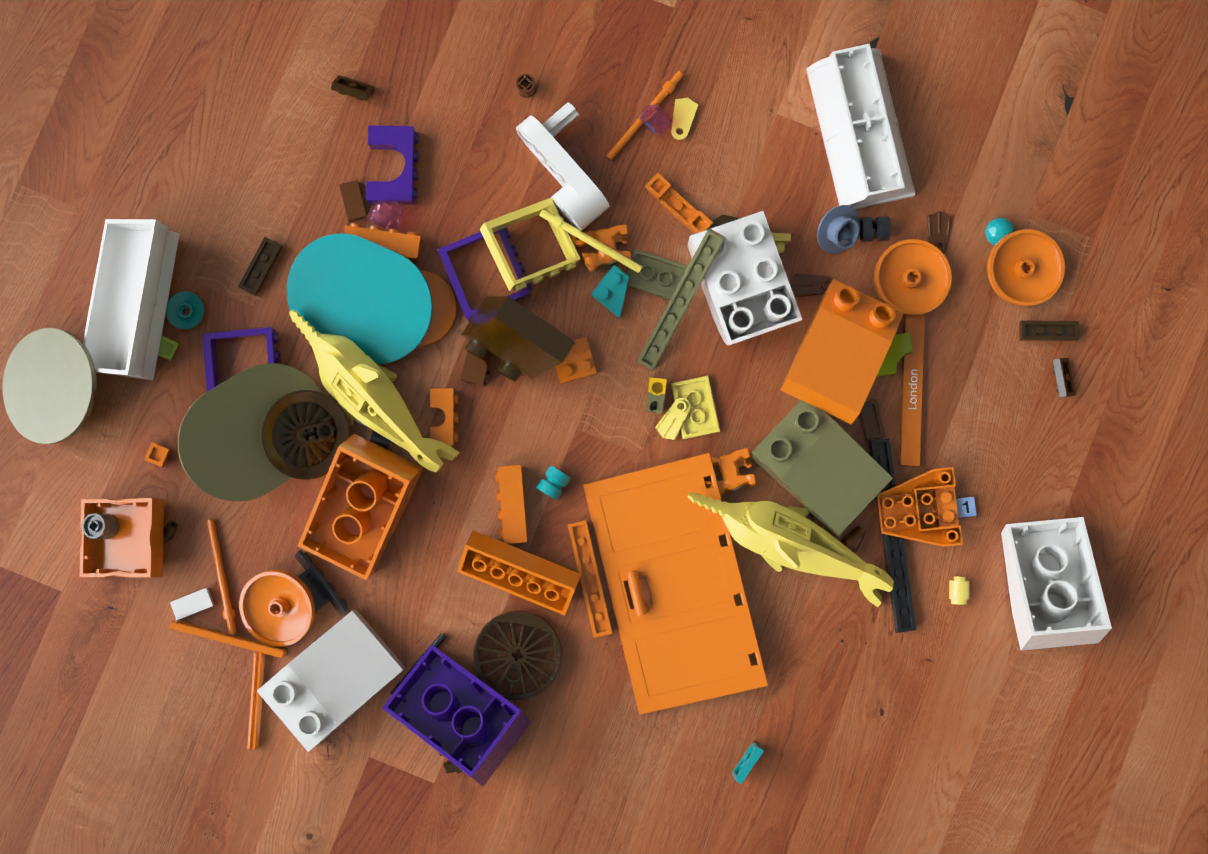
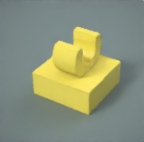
(781, 240)

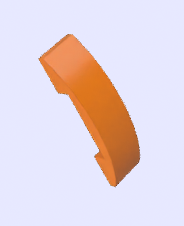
(677, 205)

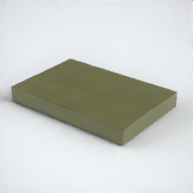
(657, 274)

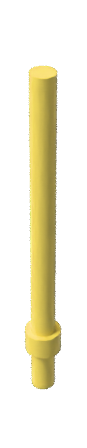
(557, 222)

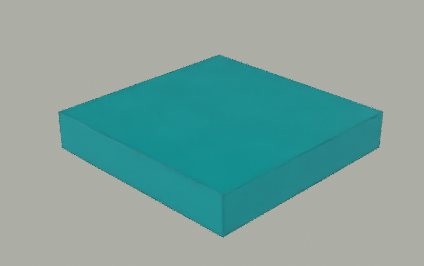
(747, 762)

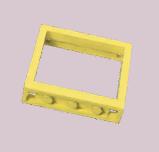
(518, 216)

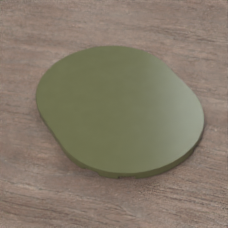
(223, 430)

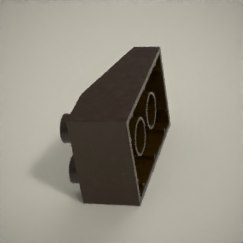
(516, 338)

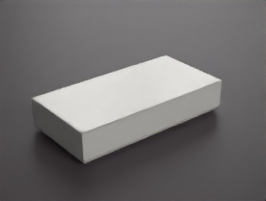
(192, 603)

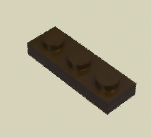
(260, 266)
(1048, 330)

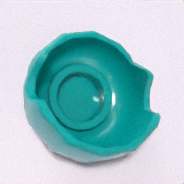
(997, 229)

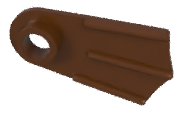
(939, 229)
(809, 284)

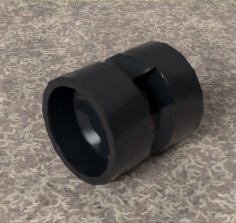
(874, 229)

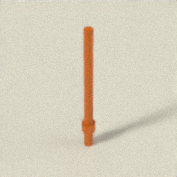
(667, 89)
(228, 612)

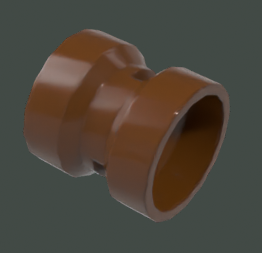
(525, 90)

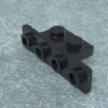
(321, 590)

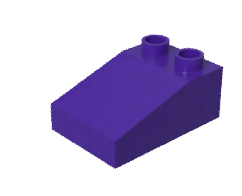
(457, 715)

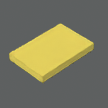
(702, 415)

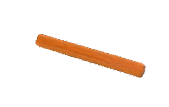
(256, 701)

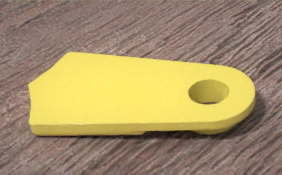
(683, 117)
(673, 419)

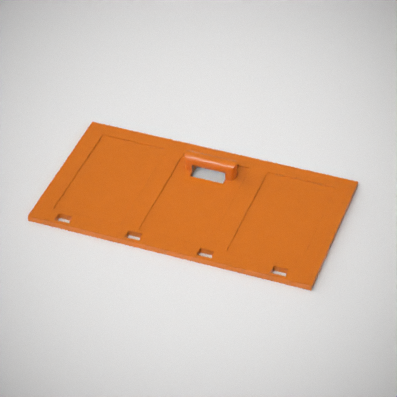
(693, 635)

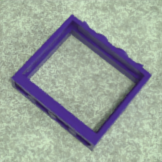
(511, 251)
(210, 354)

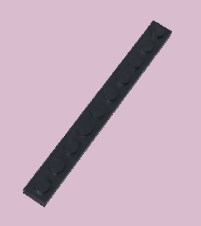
(895, 551)

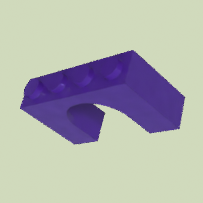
(402, 188)

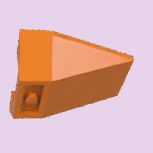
(922, 509)

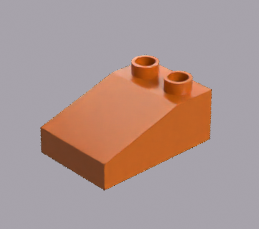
(842, 351)
(359, 505)

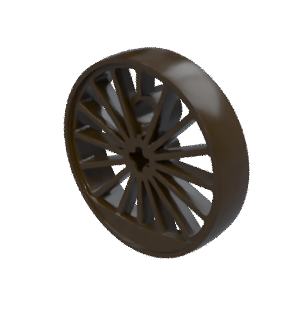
(524, 618)

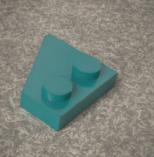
(612, 290)

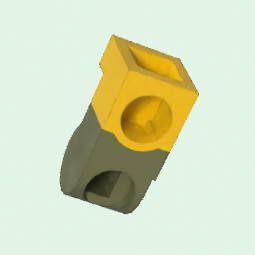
(656, 395)

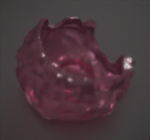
(386, 216)

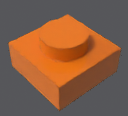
(157, 454)

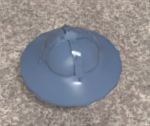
(839, 229)

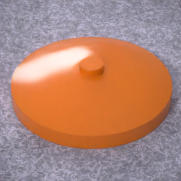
(1026, 267)
(912, 277)
(443, 309)
(277, 607)

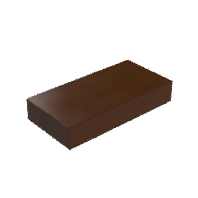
(353, 200)
(871, 421)

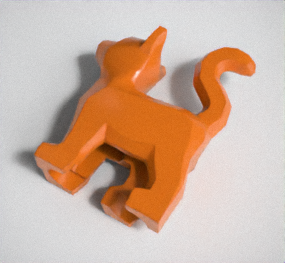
(607, 237)
(729, 468)

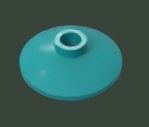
(178, 304)

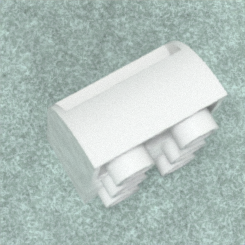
(747, 281)

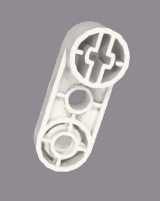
(579, 197)

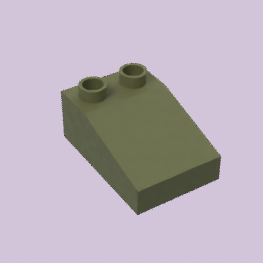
(821, 466)

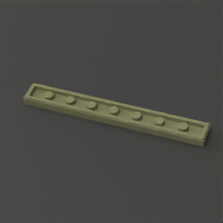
(681, 298)

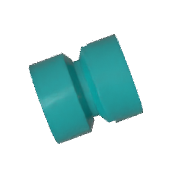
(553, 483)

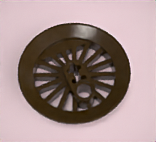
(272, 439)

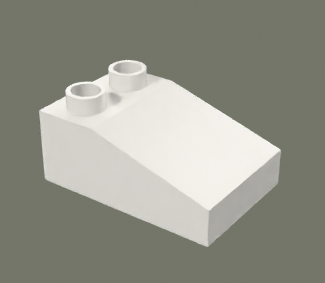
(1054, 584)
(331, 680)

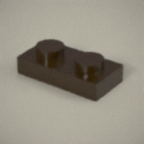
(352, 88)
(1064, 378)

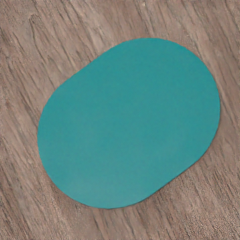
(362, 294)

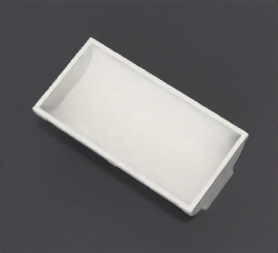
(860, 128)
(130, 297)

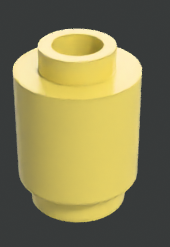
(959, 590)

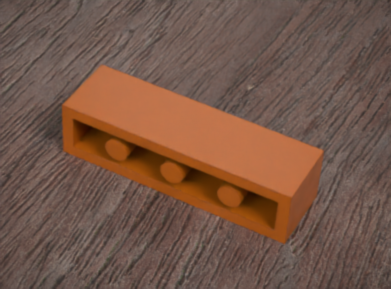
(404, 244)
(512, 504)

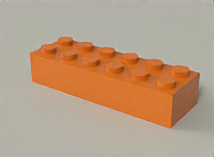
(518, 572)

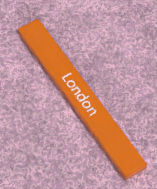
(912, 393)

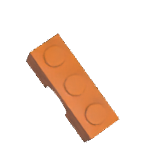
(445, 400)

